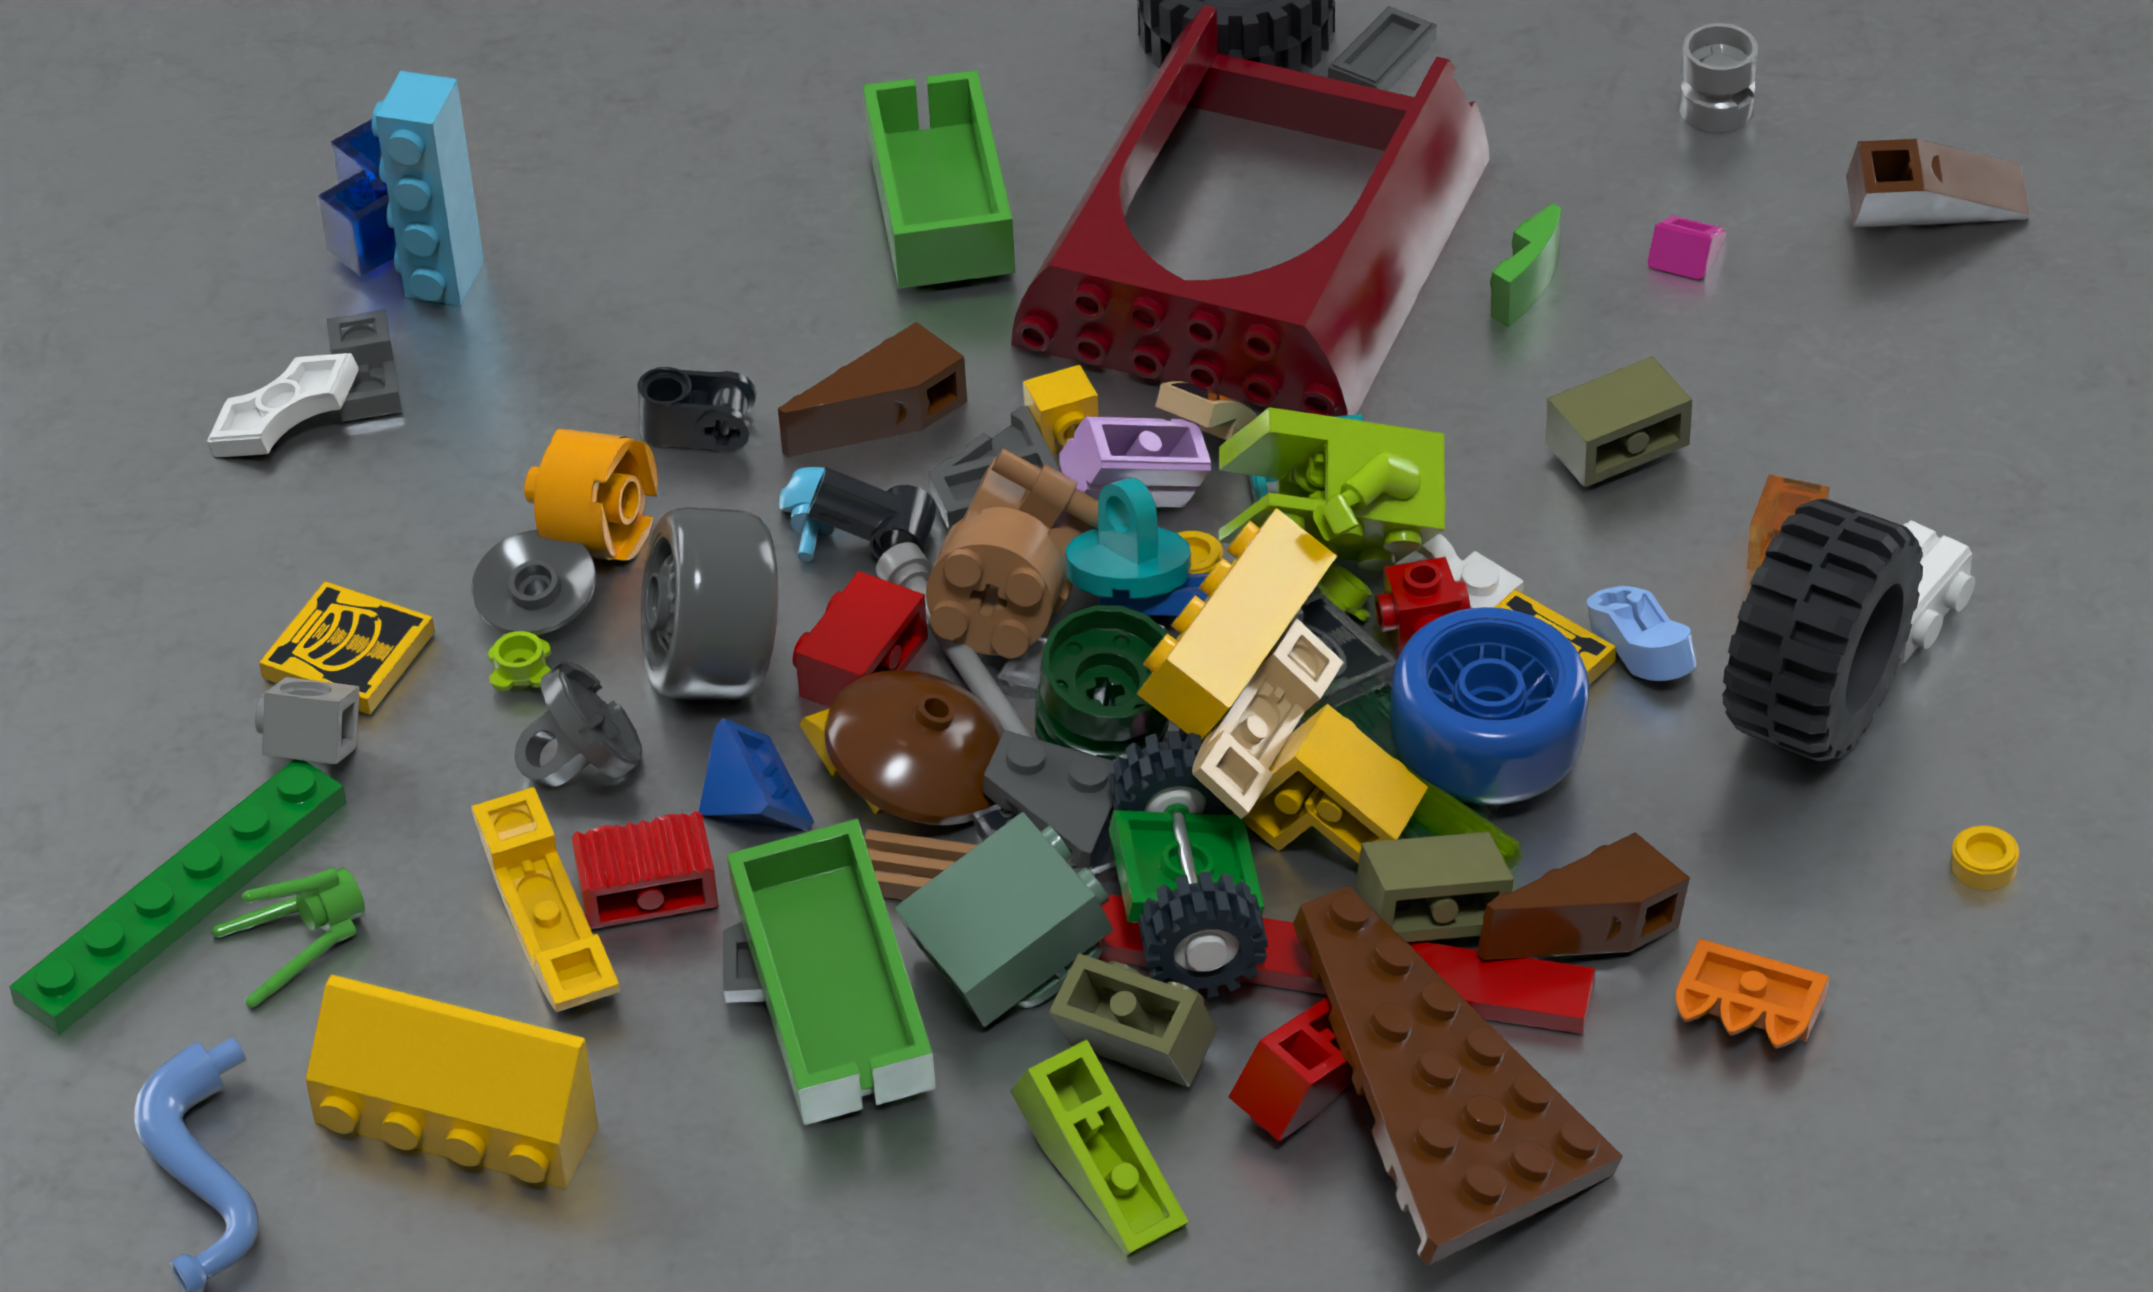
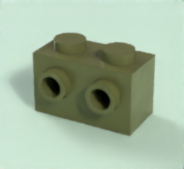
(1618, 421)
(1432, 883)
(1134, 1018)

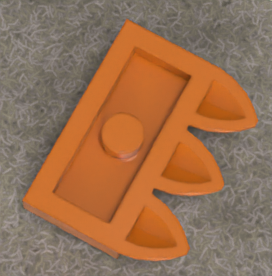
(1751, 992)

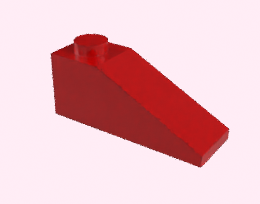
(1293, 1073)

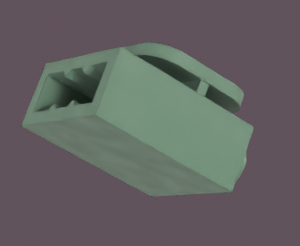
(1008, 919)

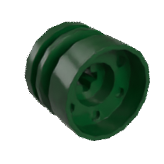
(1093, 680)

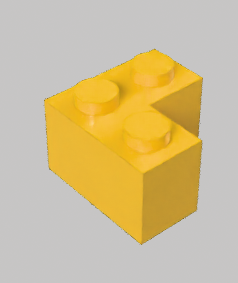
(1336, 783)

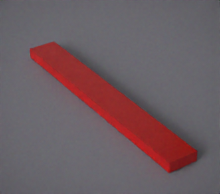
(1497, 989)

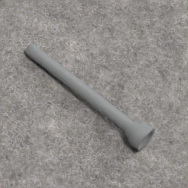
(909, 568)

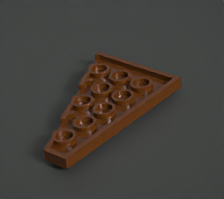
(1454, 1105)

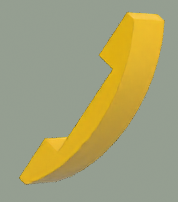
(542, 901)

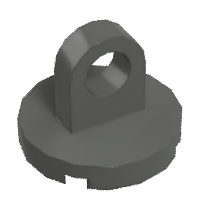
(583, 727)

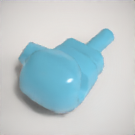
(796, 500)

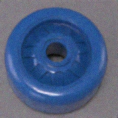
(1489, 705)

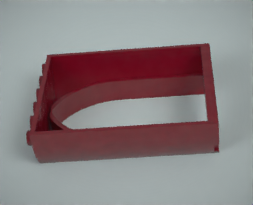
(1288, 334)

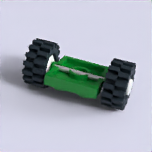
(1185, 869)

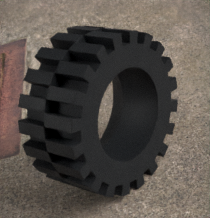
(1268, 33)

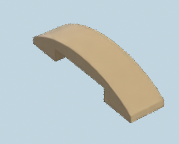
(1259, 722)

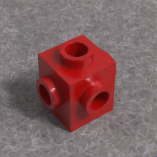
(1415, 596)

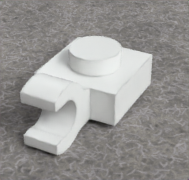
(1484, 579)

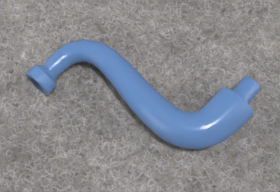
(160, 1127)

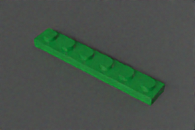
(177, 895)

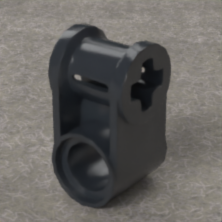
(690, 408)

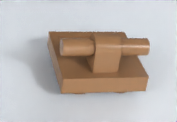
(1042, 494)

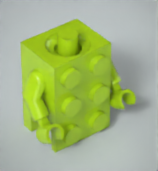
(1347, 482)

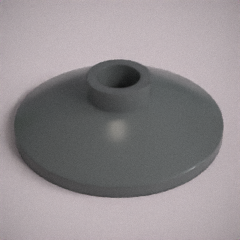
(528, 565)

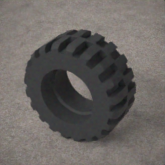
(1822, 629)

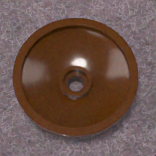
(913, 745)

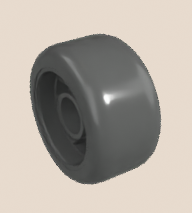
(709, 604)

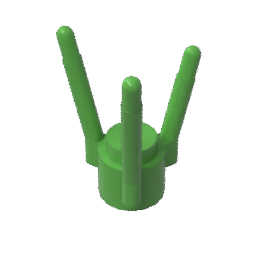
(323, 900)

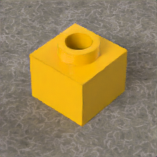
(1060, 404)

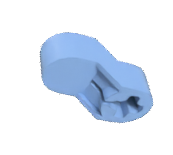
(1642, 633)

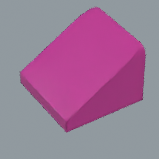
(1685, 246)

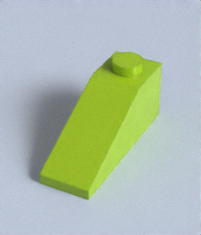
(1098, 1147)

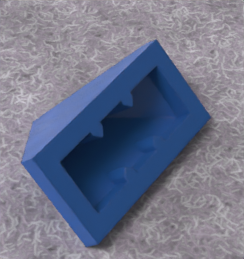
(750, 781)

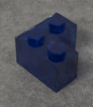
(357, 206)

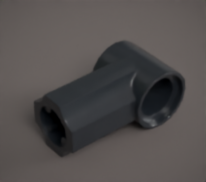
(872, 513)

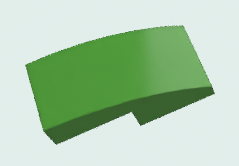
(1524, 276)

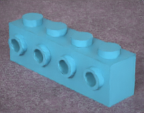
(429, 187)

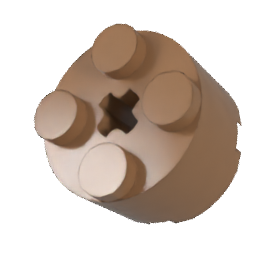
(995, 582)

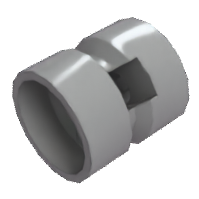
(1718, 77)

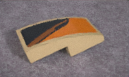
(1208, 409)

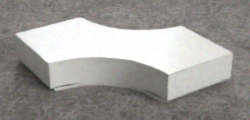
(258, 419)

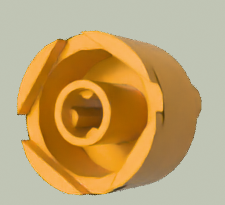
(594, 492)

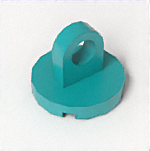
(1127, 547)

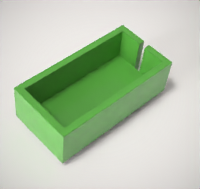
(941, 183)
(831, 971)

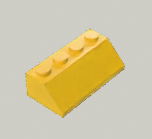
(451, 1082)

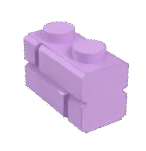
(1158, 452)

